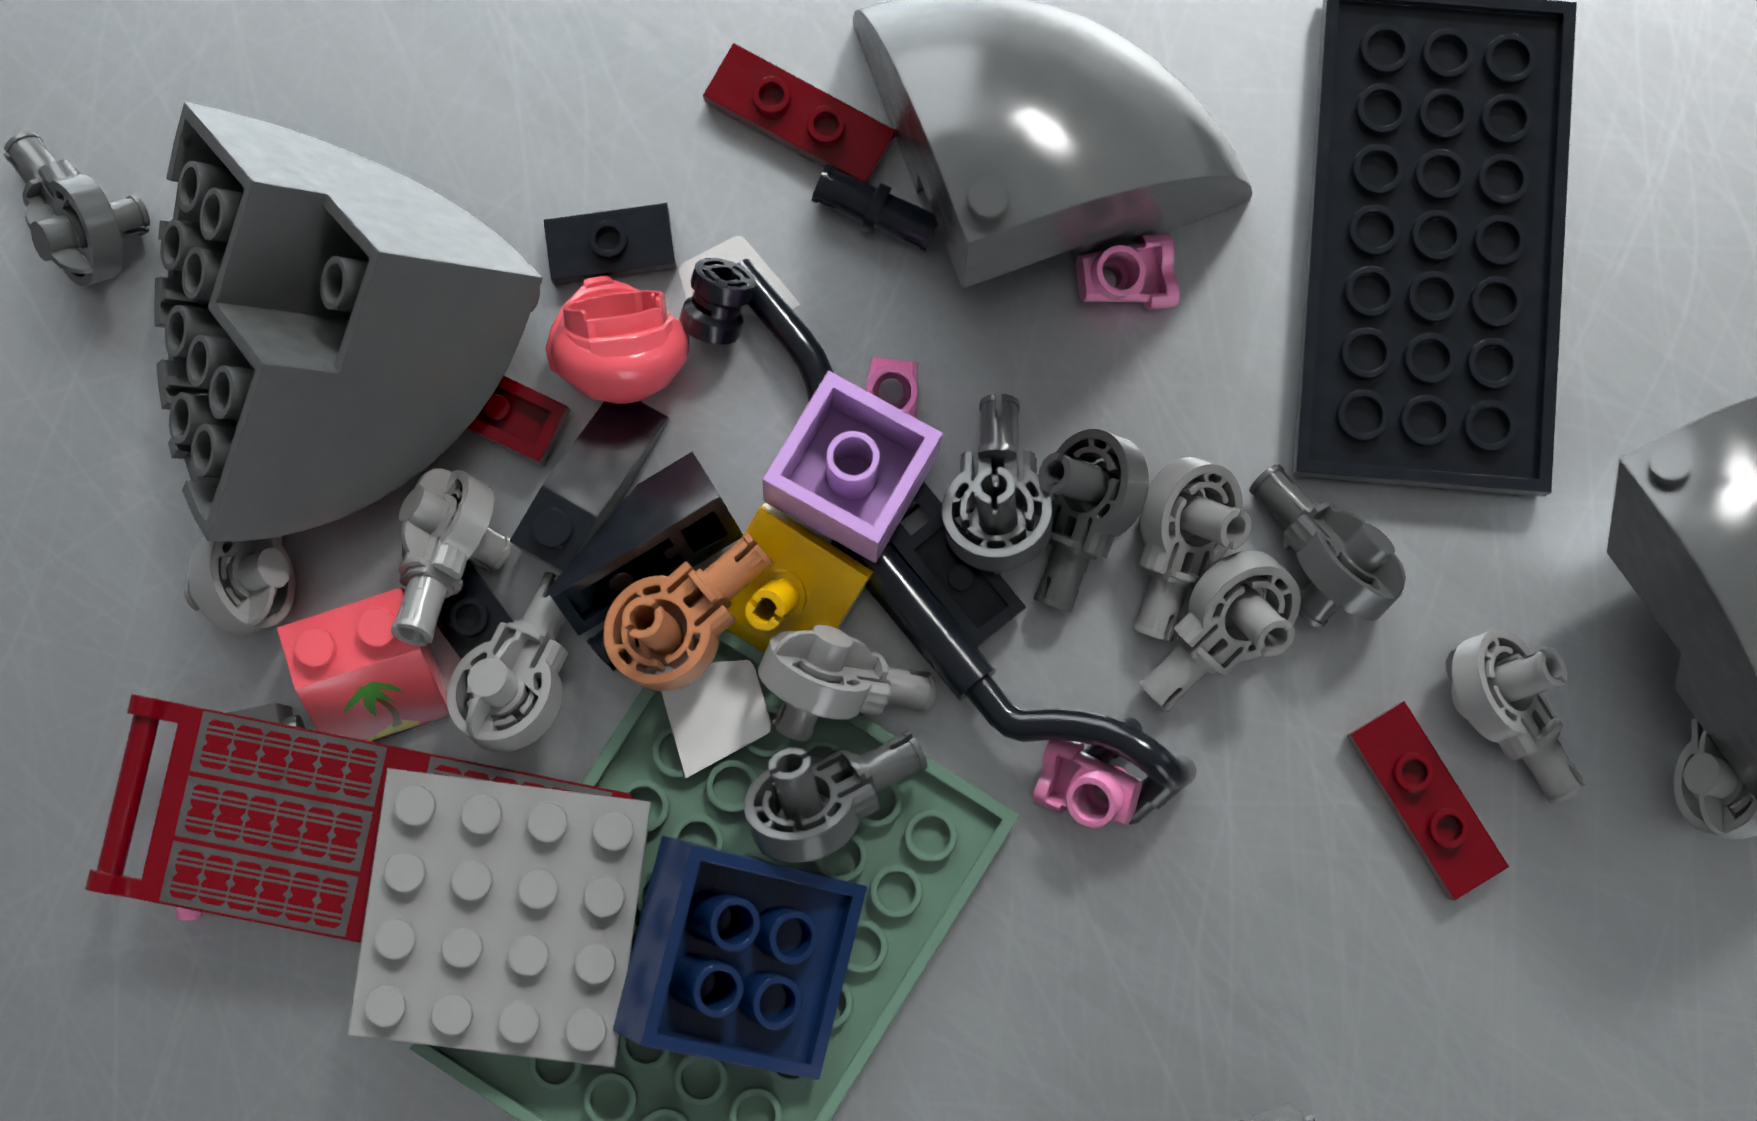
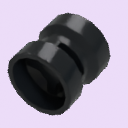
(717, 301)

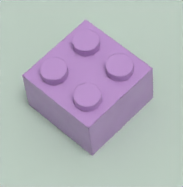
(851, 466)

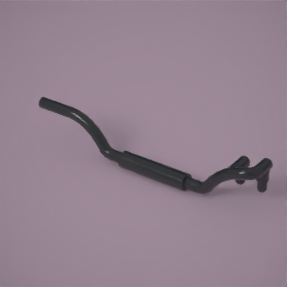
(947, 645)

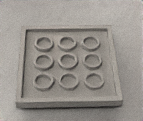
(499, 918)

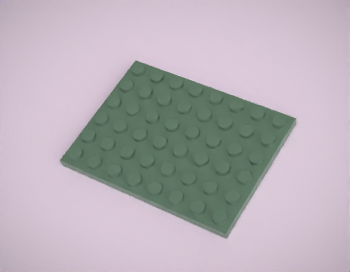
(912, 854)

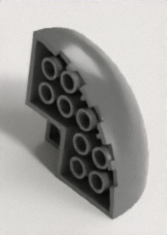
(1041, 131)
(319, 325)
(1690, 553)

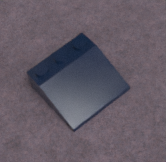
(739, 959)

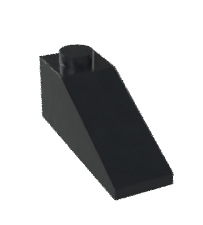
(588, 482)
(650, 534)

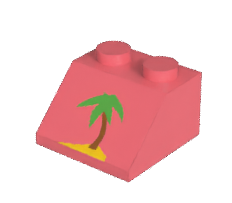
(359, 675)

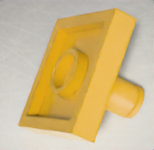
(803, 588)

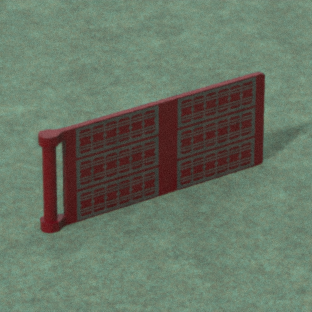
(265, 817)

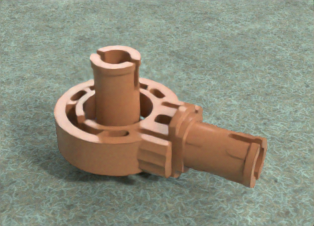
(679, 617)

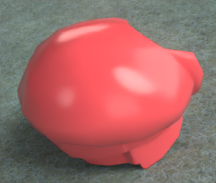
(616, 342)

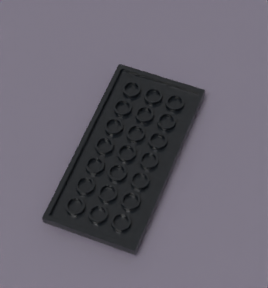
(1436, 244)

